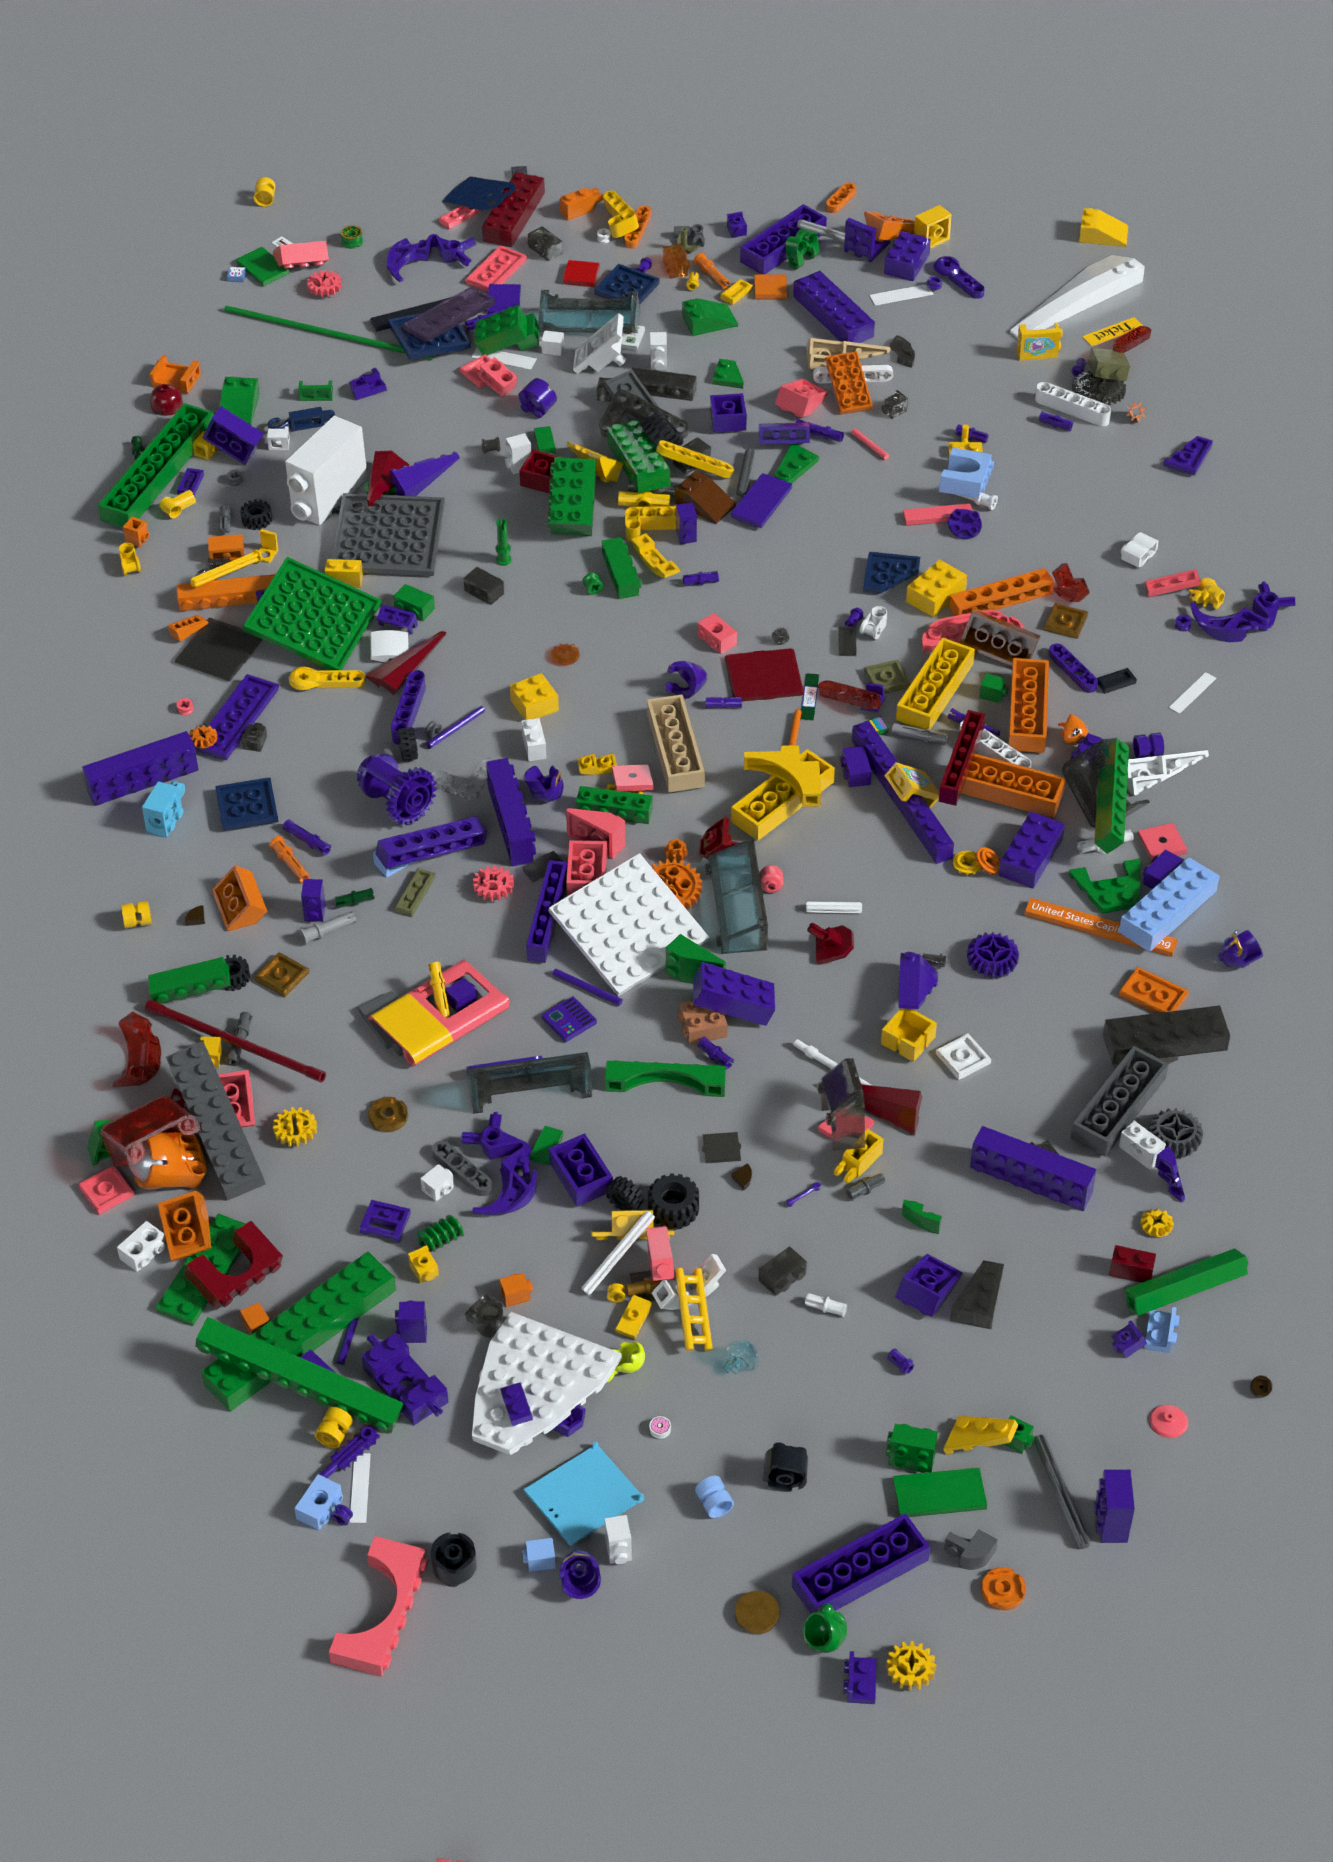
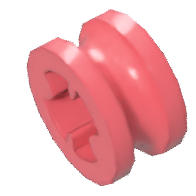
(187, 703)

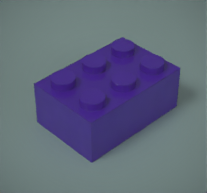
(907, 256)
(233, 435)
(580, 1169)
(1114, 1506)

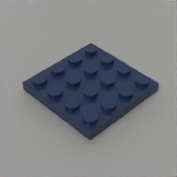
(415, 348)

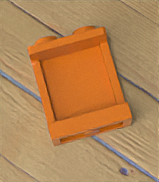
(175, 374)

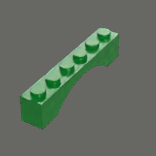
(705, 1079)

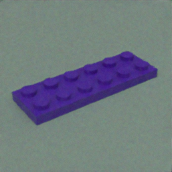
(238, 711)

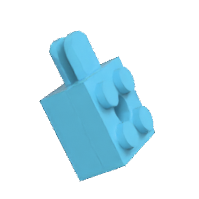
(163, 808)

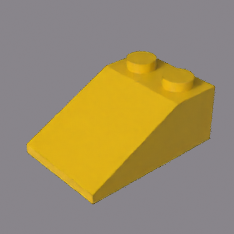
(1102, 229)

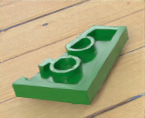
(795, 463)

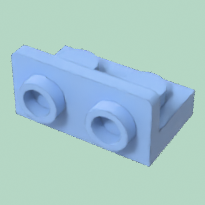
(1160, 1330)

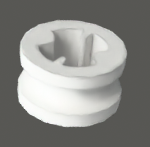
(603, 235)

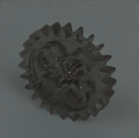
(1093, 388)

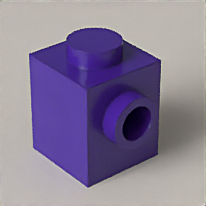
(461, 994)

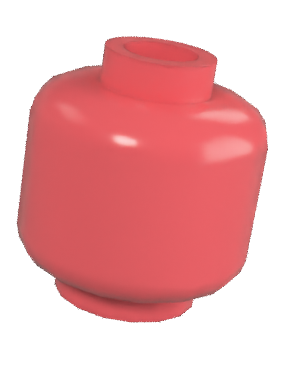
(771, 879)

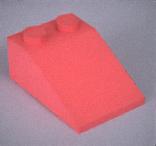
(800, 397)
(597, 826)
(239, 1091)

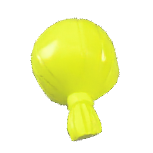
(632, 1358)

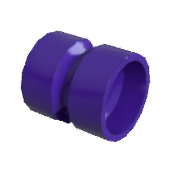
(1148, 745)

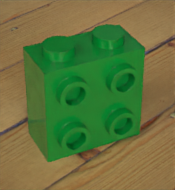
(912, 1447)

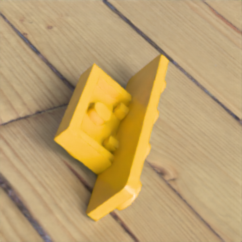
(622, 1223)

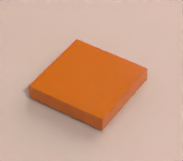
(770, 286)

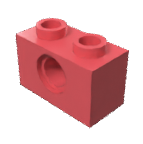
(717, 633)

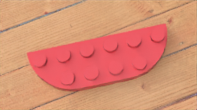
(953, 628)

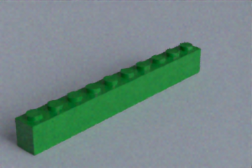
(299, 1375)

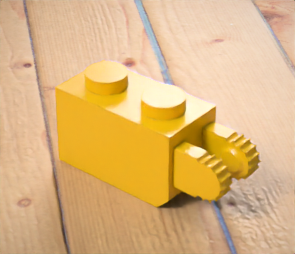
(858, 1160)

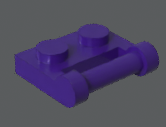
(386, 1215)

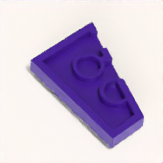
(1191, 456)

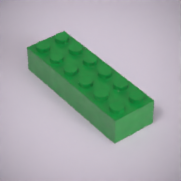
(639, 456)

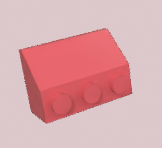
(301, 254)

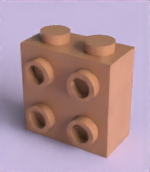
(701, 1022)

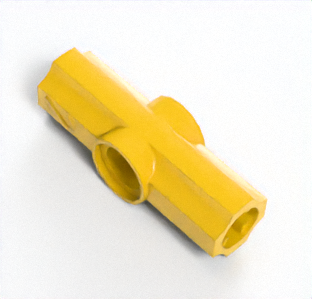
(643, 499)

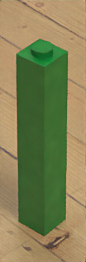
(1186, 1281)

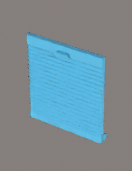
(583, 1494)

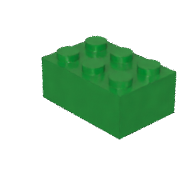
(501, 330)

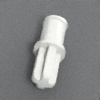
(826, 1304)

